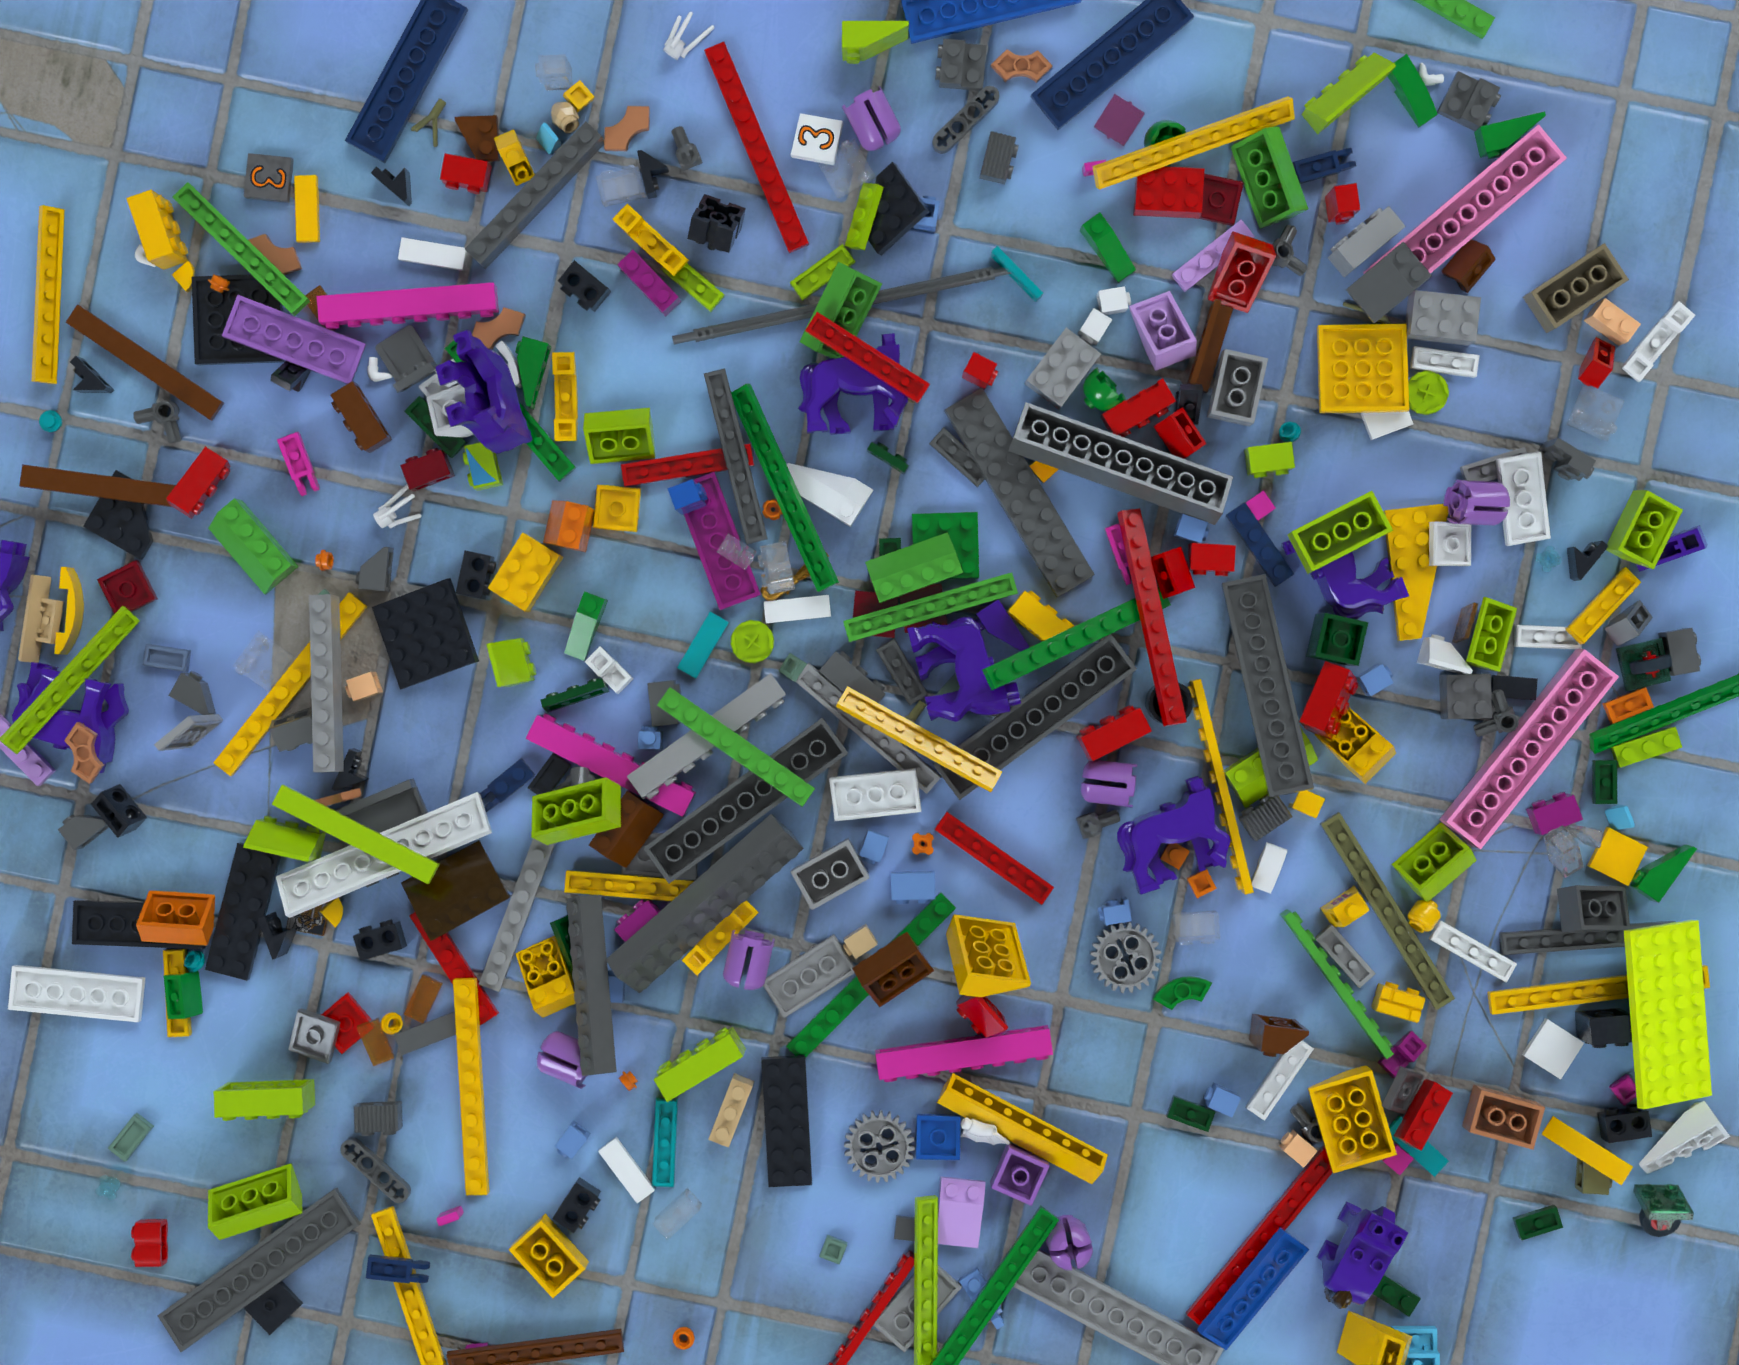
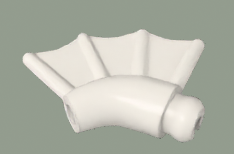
(981, 1132)

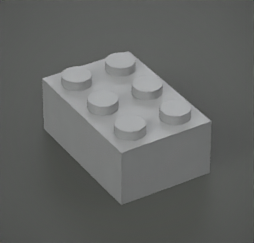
(1365, 240)
(1442, 317)
(1062, 368)
(1237, 387)
(830, 873)

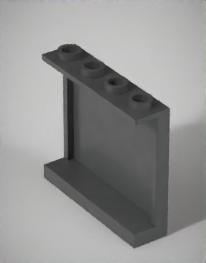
(387, 809)

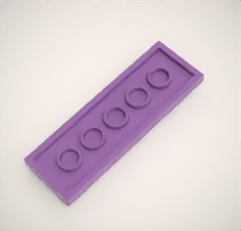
(293, 340)

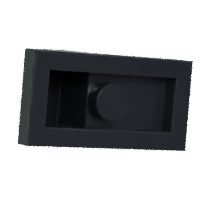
(650, 168)
(399, 186)
(290, 376)
(92, 381)
(1190, 399)
(1581, 563)
(349, 777)
(276, 940)

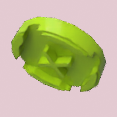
(1427, 392)
(752, 641)

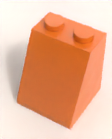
(569, 525)

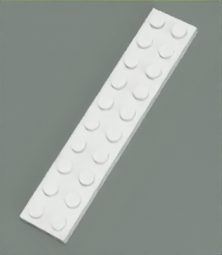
(353, 868)

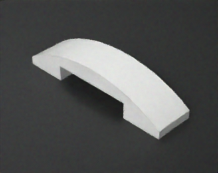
(1657, 340)

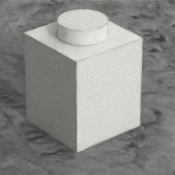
(1113, 300)
(1094, 327)

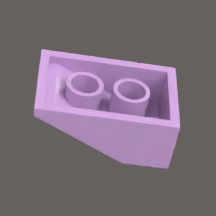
(1163, 330)
(960, 1211)

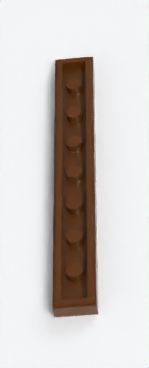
(144, 362)
(95, 485)
(541, 1350)

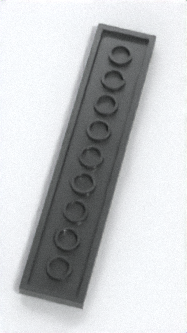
(1019, 493)
(1267, 686)
(259, 1269)

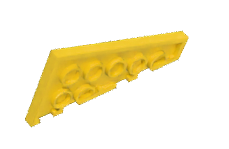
(1410, 560)

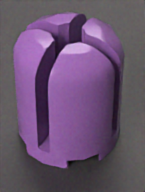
(863, 123)
(1477, 502)
(1108, 793)
(737, 956)
(561, 1059)
(1078, 1249)

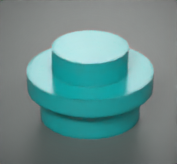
(50, 421)
(1289, 431)
(194, 961)

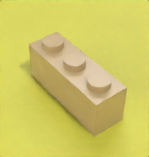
(731, 1110)

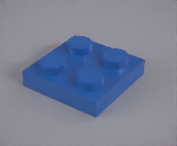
(938, 1136)

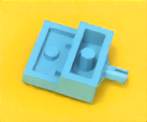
(1423, 1345)

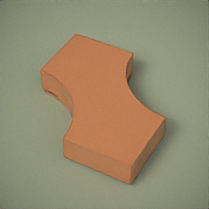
(1031, 66)
(619, 136)
(283, 259)
(507, 323)
(82, 742)
(337, 798)

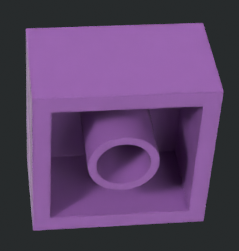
(1019, 1174)

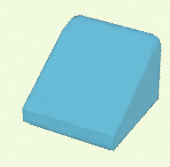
(548, 139)
(1619, 817)

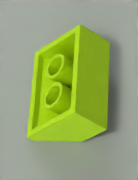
(619, 435)
(1643, 528)
(1491, 635)
(286, 839)
(1434, 862)

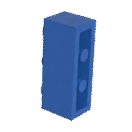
(688, 496)

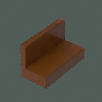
(1469, 264)

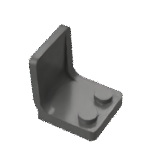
(406, 358)

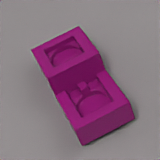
(1404, 1051)

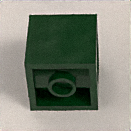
(1337, 639)

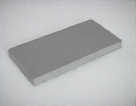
(188, 732)
(808, 976)
(898, 1316)

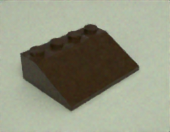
(459, 891)

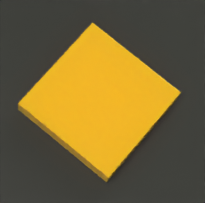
(617, 508)
(1617, 856)

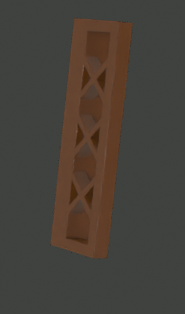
(1210, 345)

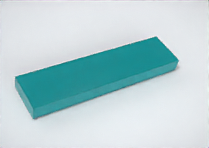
(665, 1142)

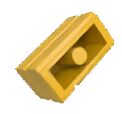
(1397, 1002)

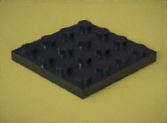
(211, 314)
(425, 633)

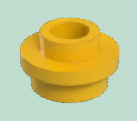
(395, 1027)

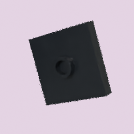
(274, 1307)

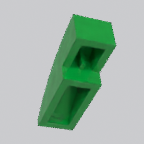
(1412, 91)

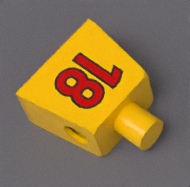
(1345, 907)

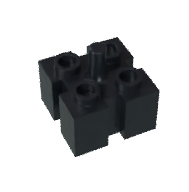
(716, 223)

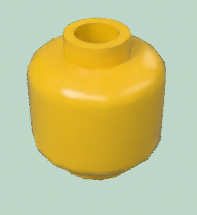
(1424, 915)

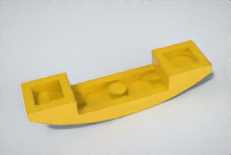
(650, 240)
(565, 396)
(74, 613)
(719, 937)
(1587, 1150)

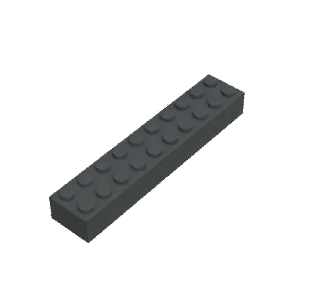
(1121, 463)
(1044, 709)
(746, 799)
(704, 904)

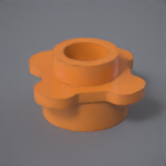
(927, 839)

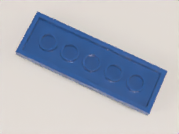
(1252, 1289)

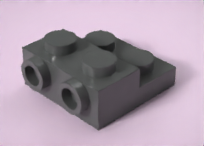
(961, 65)
(1469, 101)
(1570, 461)

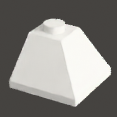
(437, 406)
(1442, 655)

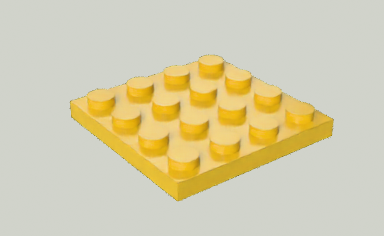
(1362, 368)

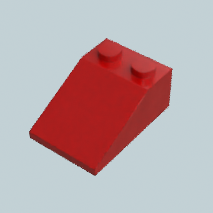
(1241, 271)
(983, 1014)

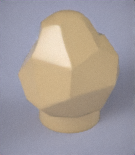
(565, 116)

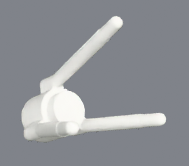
(675, 46)
(386, 514)

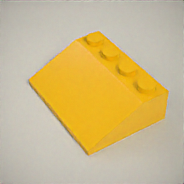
(986, 956)
(1352, 1119)

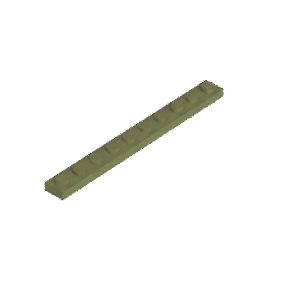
(1387, 911)

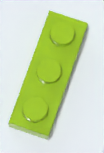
(864, 216)
(1646, 747)

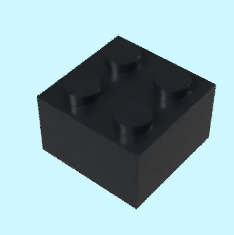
(1604, 1027)

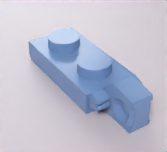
(973, 1284)

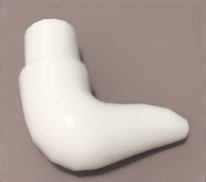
(1429, 80)
(141, 256)
(373, 372)

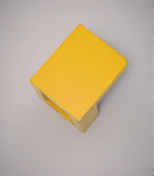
(1308, 803)

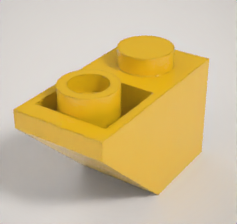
(514, 157)

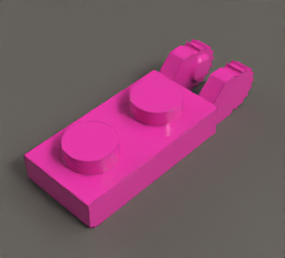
(298, 461)
(1117, 545)

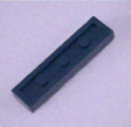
(1259, 544)

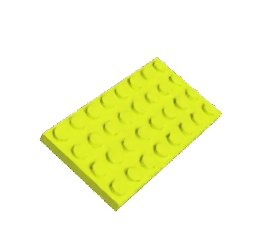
(1667, 1013)

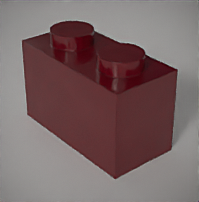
(427, 469)

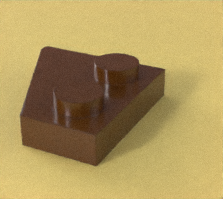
(480, 135)

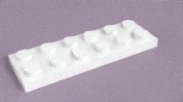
(76, 993)

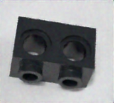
(587, 283)
(469, 573)
(118, 810)
(381, 944)
(1624, 1129)
(574, 1203)

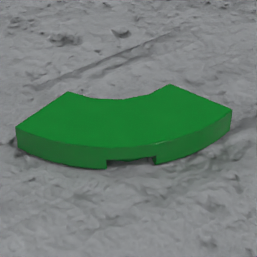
(1182, 989)

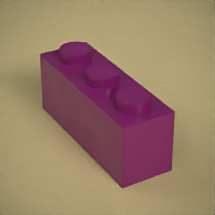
(649, 282)

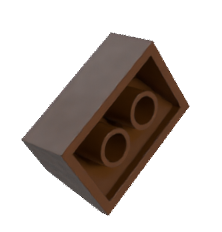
(637, 824)
(893, 969)
(1275, 1034)

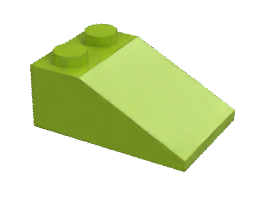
(868, 38)
(511, 662)

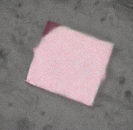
(1119, 120)

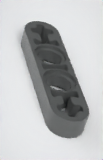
(963, 117)
(378, 1166)

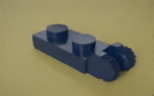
(1322, 165)
(508, 783)
(395, 1269)

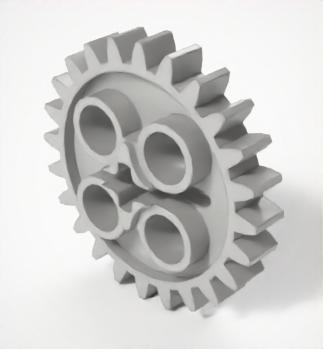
(1143, 948)
(874, 1126)

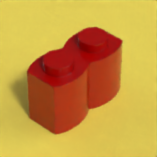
(150, 1242)

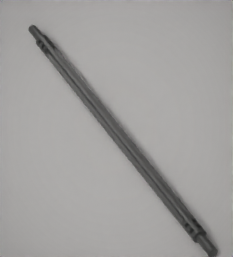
(805, 312)

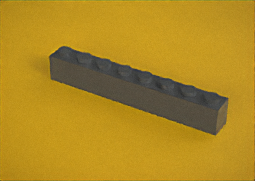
(535, 195)
(591, 985)

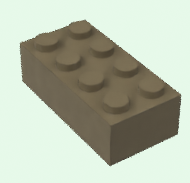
(1575, 288)

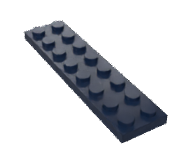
(1110, 59)
(405, 77)

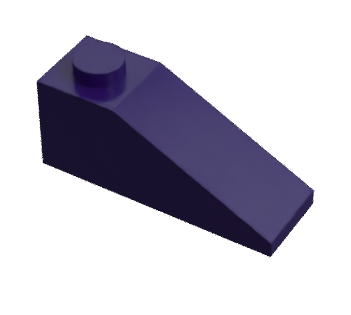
(1680, 545)
(1000, 625)

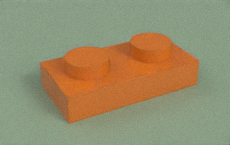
(1628, 705)

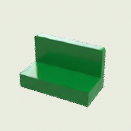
(183, 995)

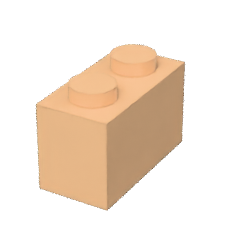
(1612, 322)

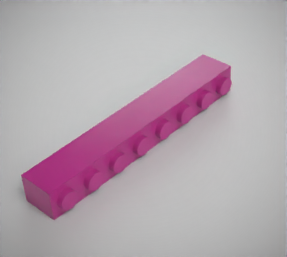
(407, 305)
(603, 760)
(963, 1052)

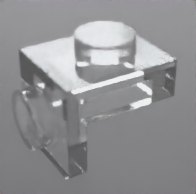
(736, 551)

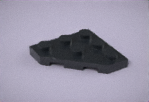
(897, 209)
(121, 523)

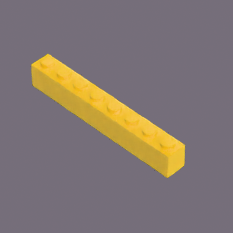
(1023, 1128)

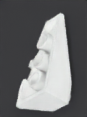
(833, 493)
(1693, 1130)

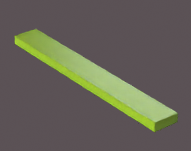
(69, 680)
(355, 834)
(925, 1279)

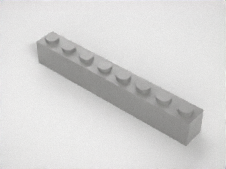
(326, 683)
(691, 747)

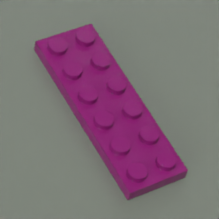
(708, 529)

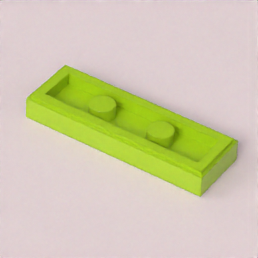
(820, 272)
(697, 286)

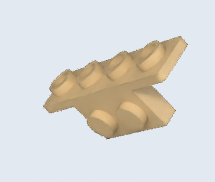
(40, 620)

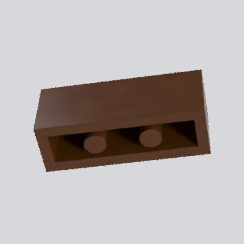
(360, 417)

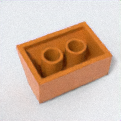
(177, 918)

